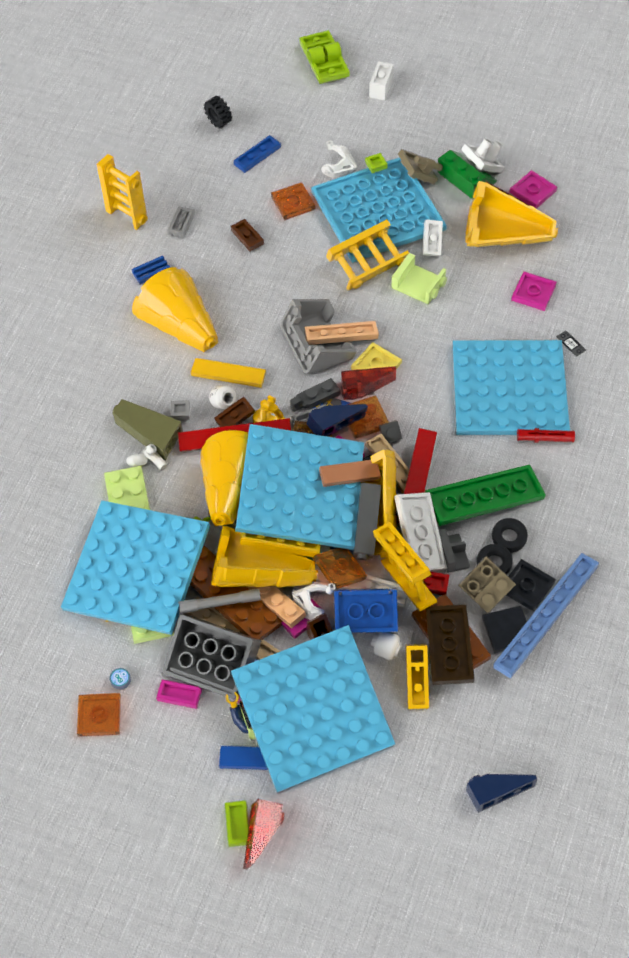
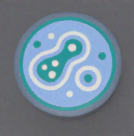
(120, 678)

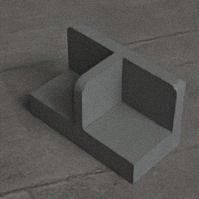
(454, 551)

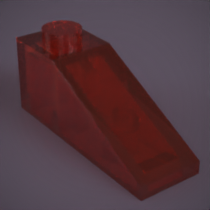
(365, 381)
(263, 823)

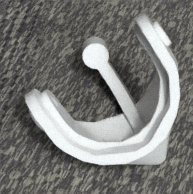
(337, 170)
(304, 594)

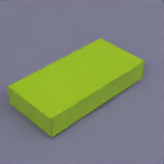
(237, 822)

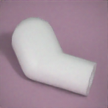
(151, 452)
(137, 459)

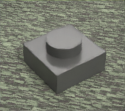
(391, 431)

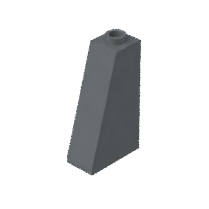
(367, 521)

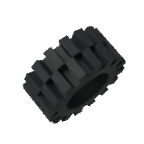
(218, 111)

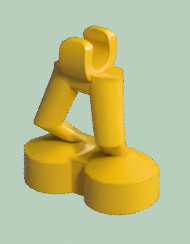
(266, 408)

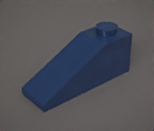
(333, 418)
(495, 788)

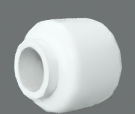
(222, 397)
(386, 645)

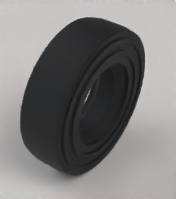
(512, 524)
(500, 551)

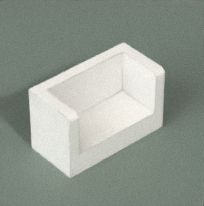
(381, 80)

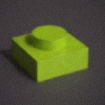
(376, 163)

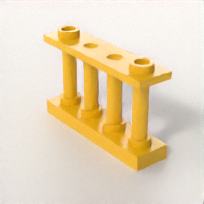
(113, 197)
(366, 238)
(405, 566)

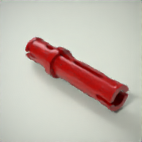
(545, 435)

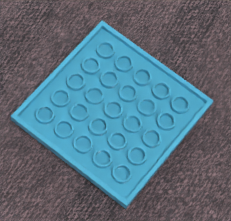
(367, 199)
(509, 386)
(285, 491)
(136, 567)
(312, 708)

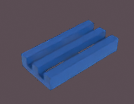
(150, 268)

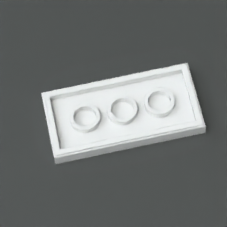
(421, 528)

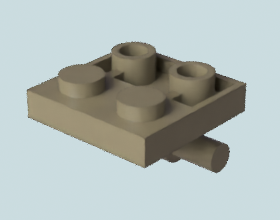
(419, 166)
(486, 584)

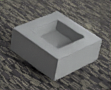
(180, 410)

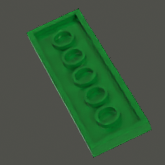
(485, 494)

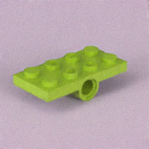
(324, 56)

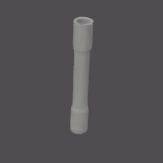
(197, 604)

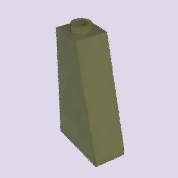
(148, 426)

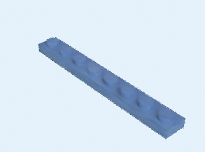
(545, 615)

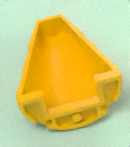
(505, 220)
(175, 307)
(222, 474)
(387, 507)
(258, 567)

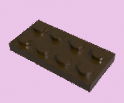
(449, 645)

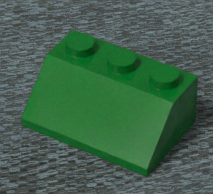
(462, 172)

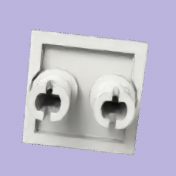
(485, 155)

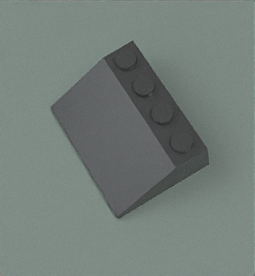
(207, 653)

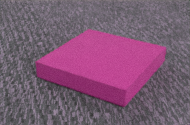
(533, 189)
(534, 291)

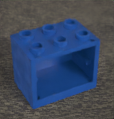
(366, 610)

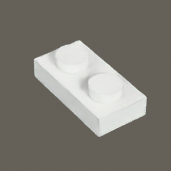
(432, 238)

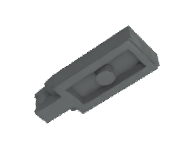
(315, 395)

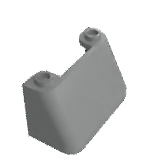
(314, 357)

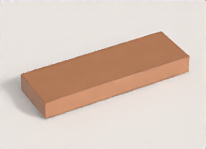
(349, 473)

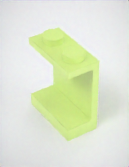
(417, 281)

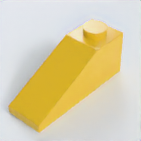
(417, 676)

